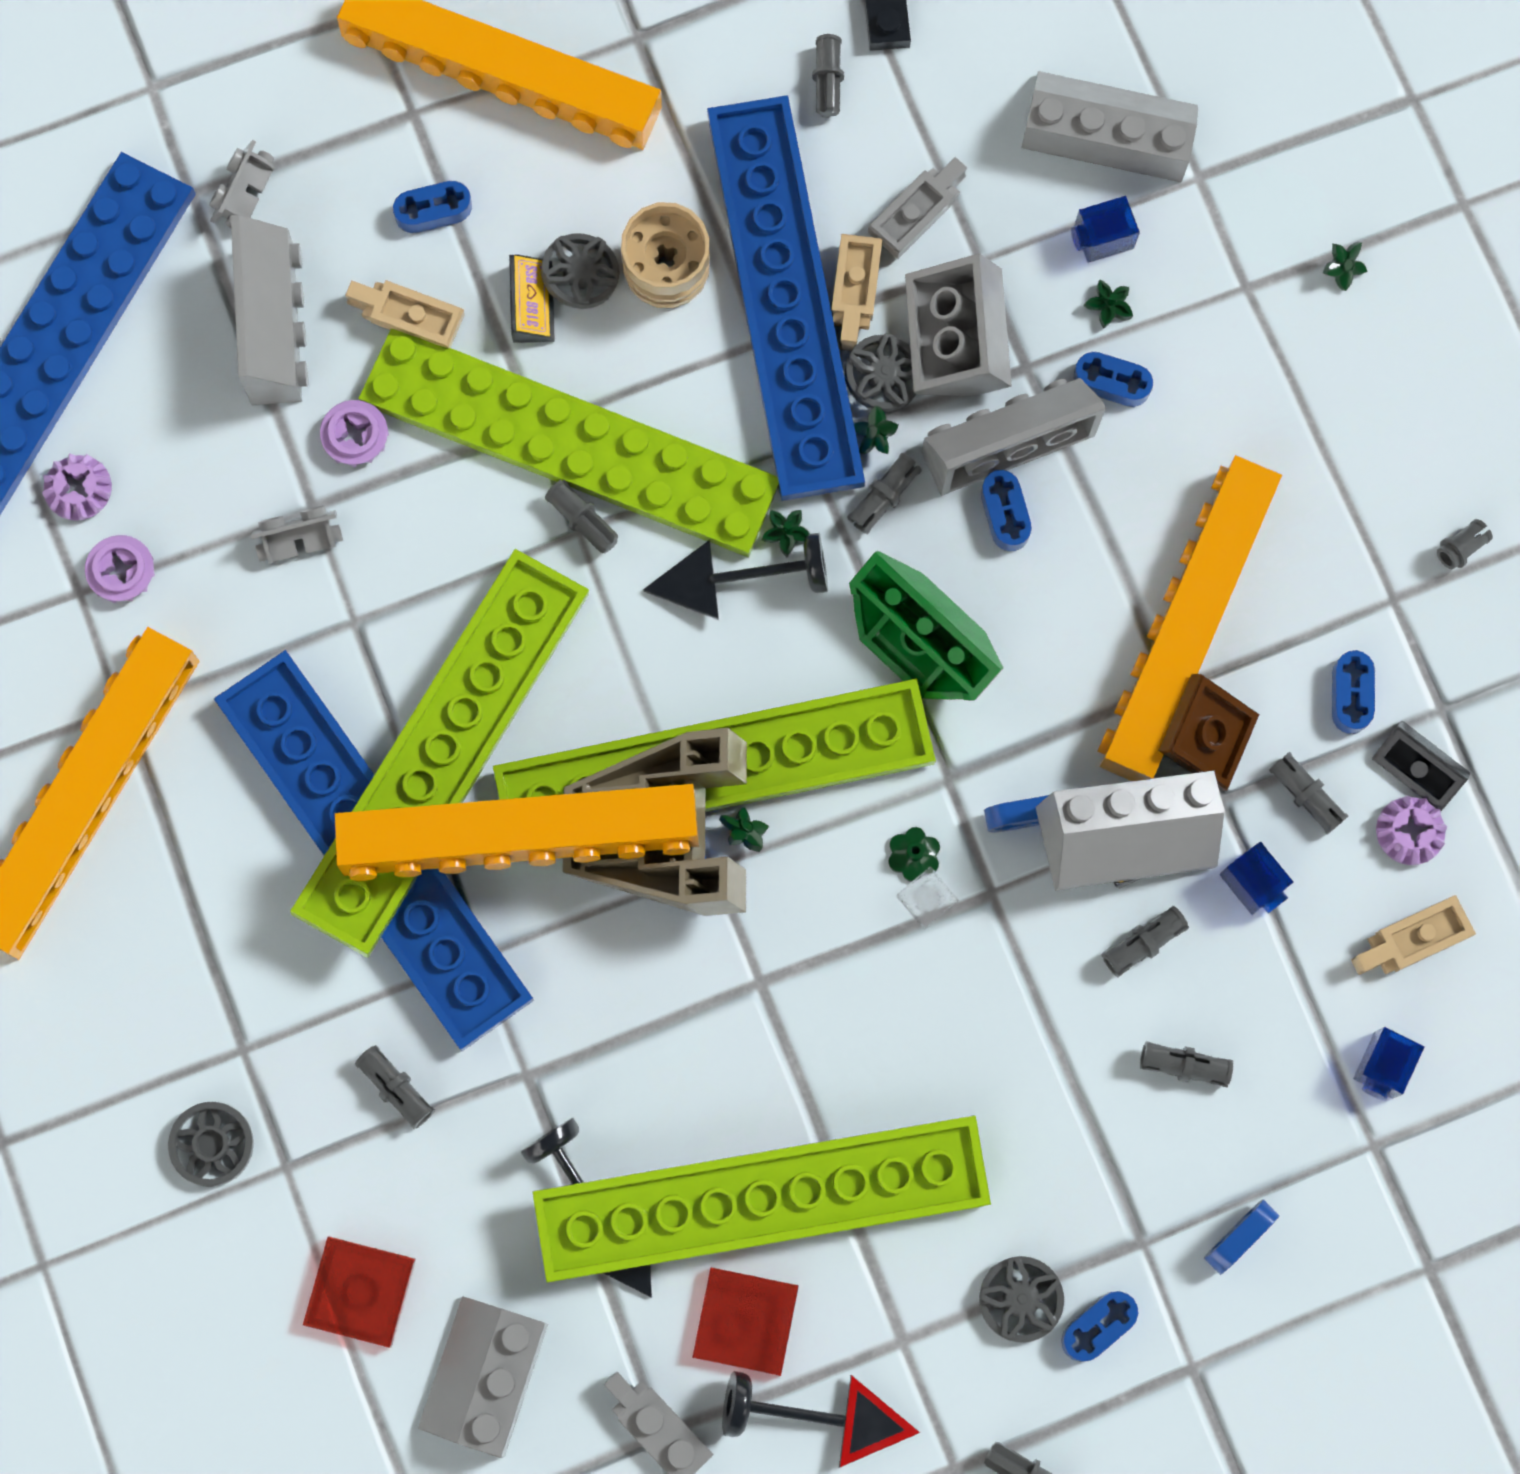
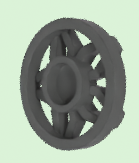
(580, 270)
(881, 374)
(210, 1144)
(1021, 1299)

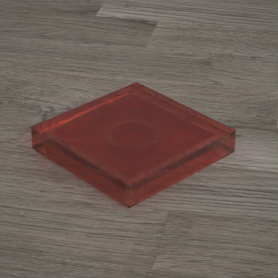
(359, 1292)
(745, 1321)

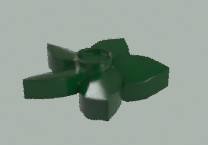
(1345, 264)
(1110, 303)
(876, 431)
(786, 531)
(745, 830)

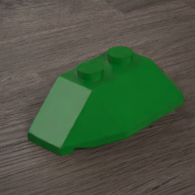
(921, 631)

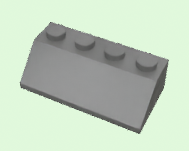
(1110, 126)
(267, 311)
(1012, 434)
(1132, 829)

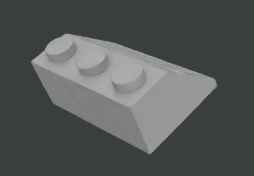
(958, 328)
(483, 1377)

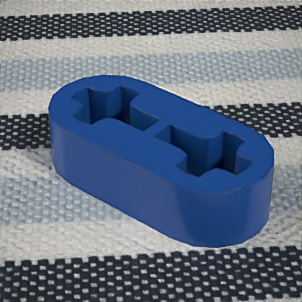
(432, 206)
(1119, 372)
(1015, 508)
(1363, 692)
(1013, 815)
(1241, 1236)
(1106, 1335)

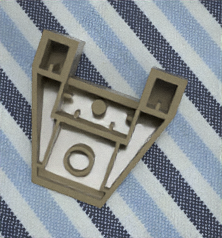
(684, 880)

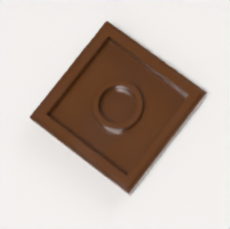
(1209, 730)

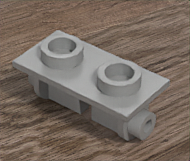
(247, 171)
(280, 537)

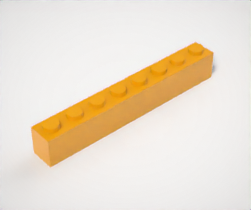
(505, 66)
(1190, 619)
(88, 783)
(516, 831)

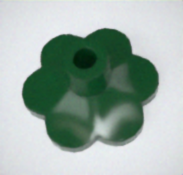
(910, 864)

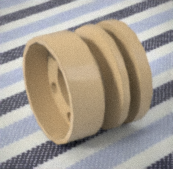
(670, 233)

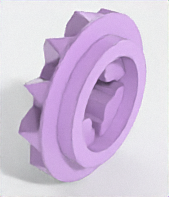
(361, 415)
(75, 505)
(102, 560)
(1399, 844)

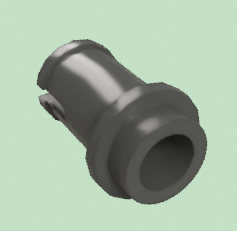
(1456, 550)

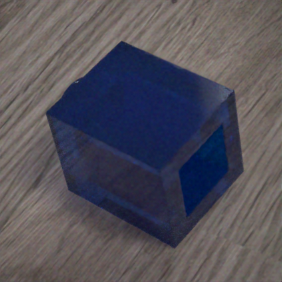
(1105, 229)
(1257, 880)
(1388, 1064)

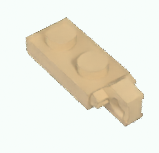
(855, 286)
(407, 311)
(1416, 937)

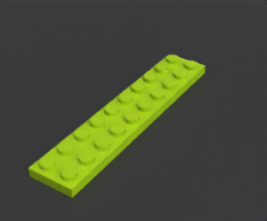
(571, 441)
(450, 735)
(787, 748)
(760, 1198)

